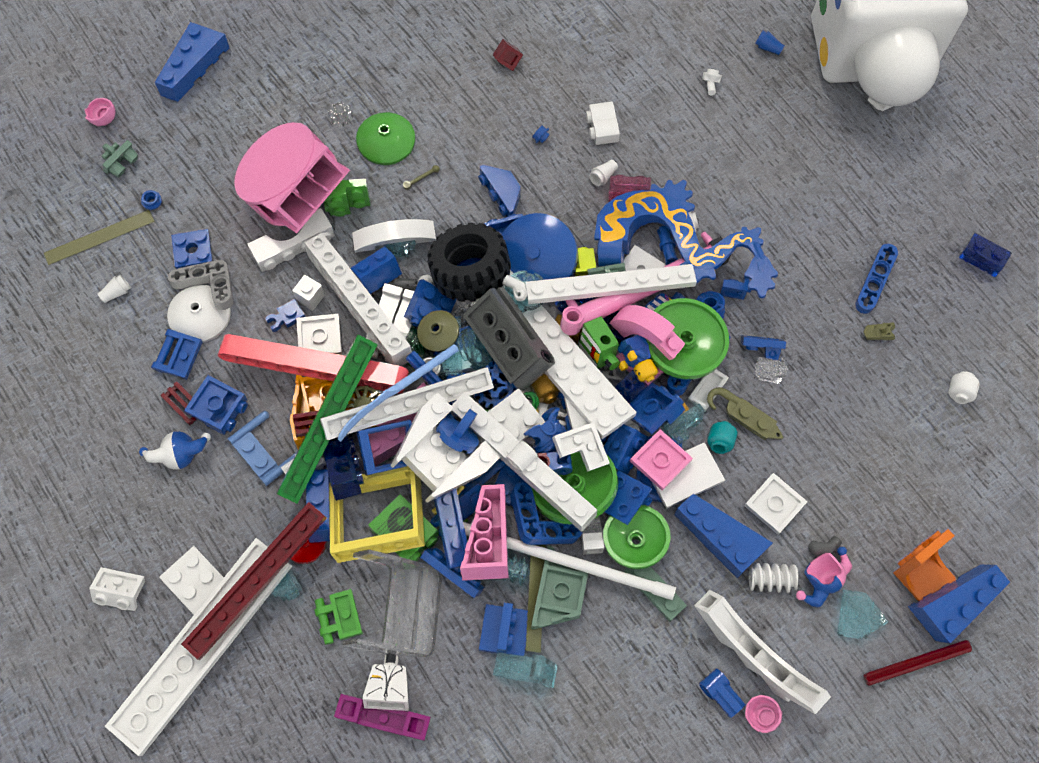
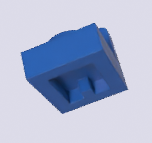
(735, 289)

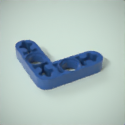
(538, 527)

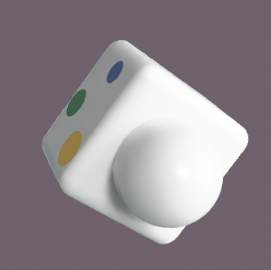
(885, 44)

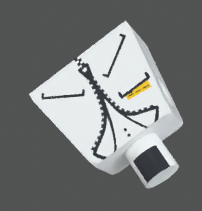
(387, 686)

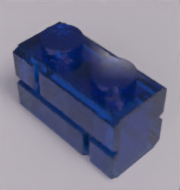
(985, 254)

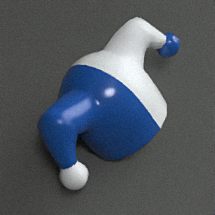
(176, 450)

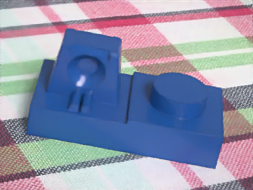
(772, 345)

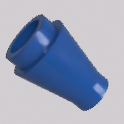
(769, 43)

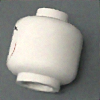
(964, 387)

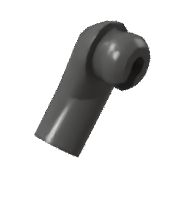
(822, 548)

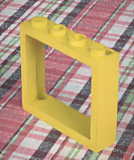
(385, 543)

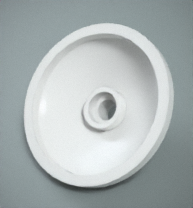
(203, 323)

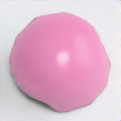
(100, 112)
(763, 713)

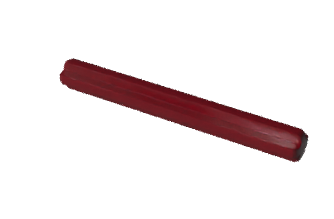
(917, 662)

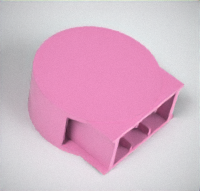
(288, 175)

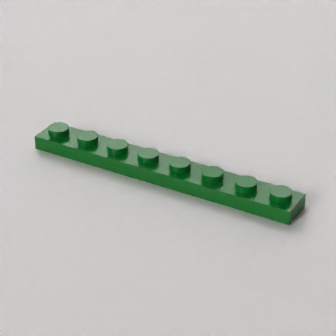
(334, 402)

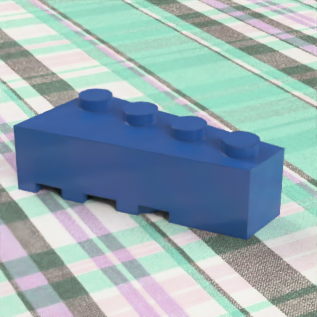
(722, 535)

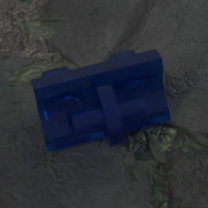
(630, 387)

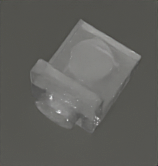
(770, 369)

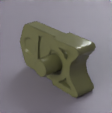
(880, 331)

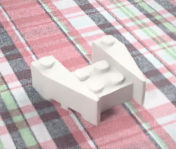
(433, 460)

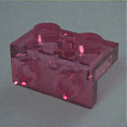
(622, 184)

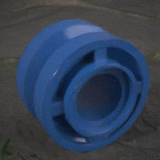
(714, 300)

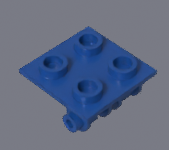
(629, 498)

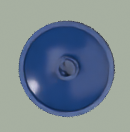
(541, 246)

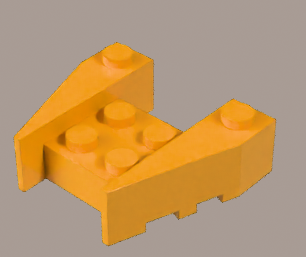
(309, 397)

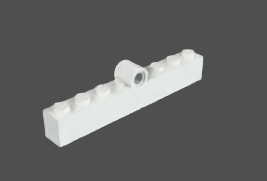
(526, 464)

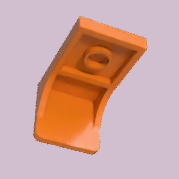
(923, 569)

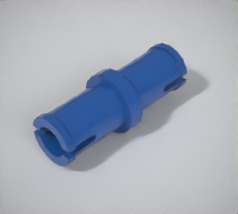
(667, 245)

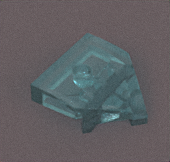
(859, 615)

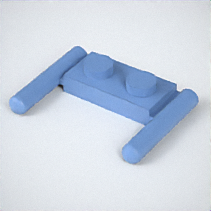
(255, 453)

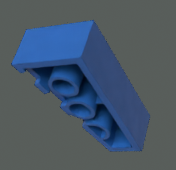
(189, 60)
(959, 602)

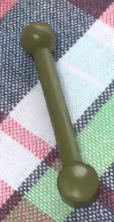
(407, 185)

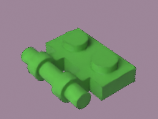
(345, 616)

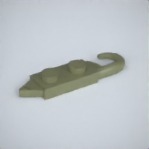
(747, 415)

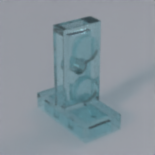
(524, 668)

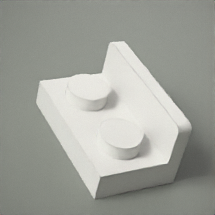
(116, 589)

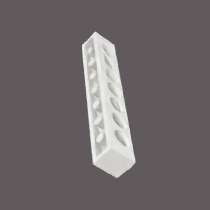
(358, 300)

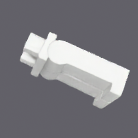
(394, 305)

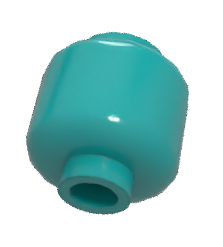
(722, 437)

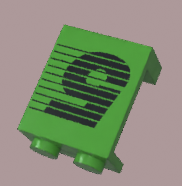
(399, 517)

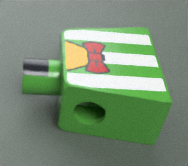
(599, 344)

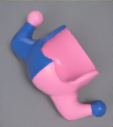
(826, 577)

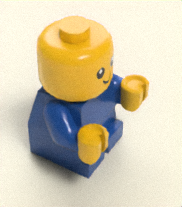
(638, 357)

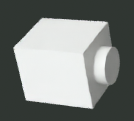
(308, 292)

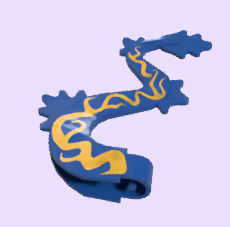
(668, 206)

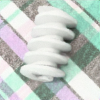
(773, 577)

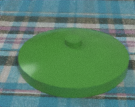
(701, 331)
(596, 486)

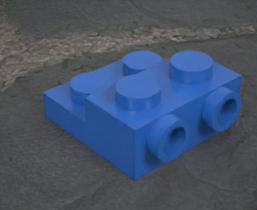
(426, 300)
(217, 405)
(655, 407)

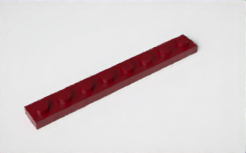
(253, 581)

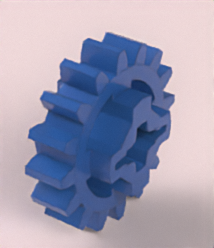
(504, 387)

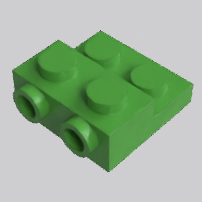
(346, 195)

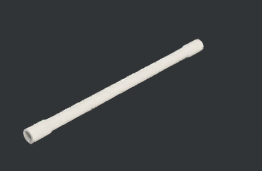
(656, 588)

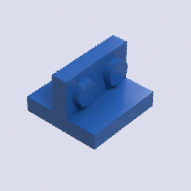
(504, 630)

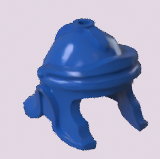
(543, 433)

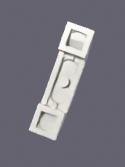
(393, 232)

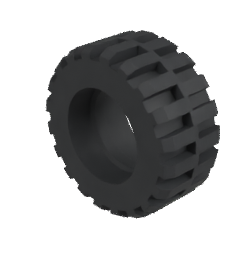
(462, 244)

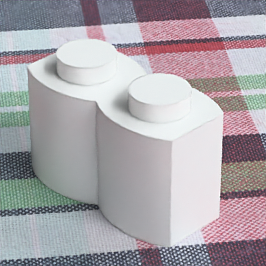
(603, 123)

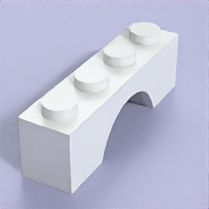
(272, 252)

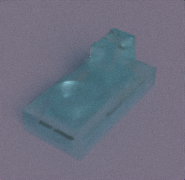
(678, 429)

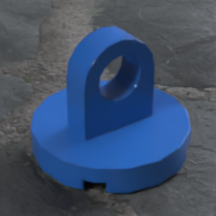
(458, 434)

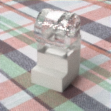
(592, 538)

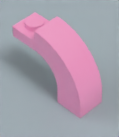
(650, 325)

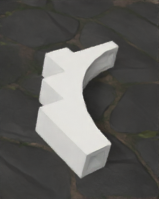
(757, 656)

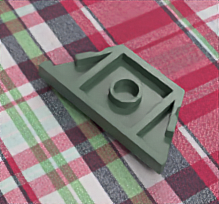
(559, 595)

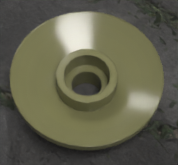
(446, 334)

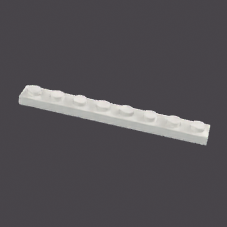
(610, 284)
(409, 402)

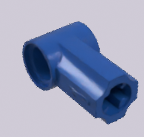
(717, 687)

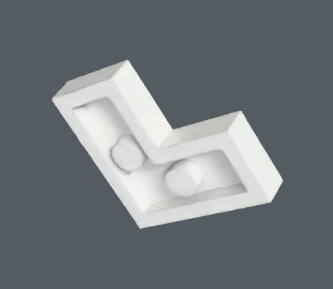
(584, 440)

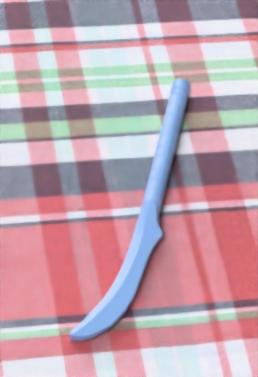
(398, 387)

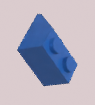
(377, 269)

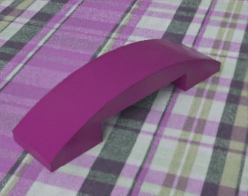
(392, 721)

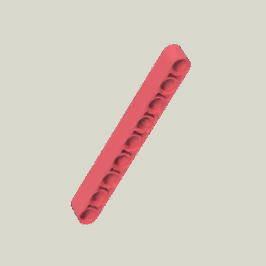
(304, 361)

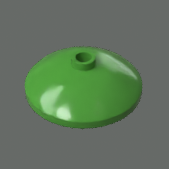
(388, 146)
(648, 528)

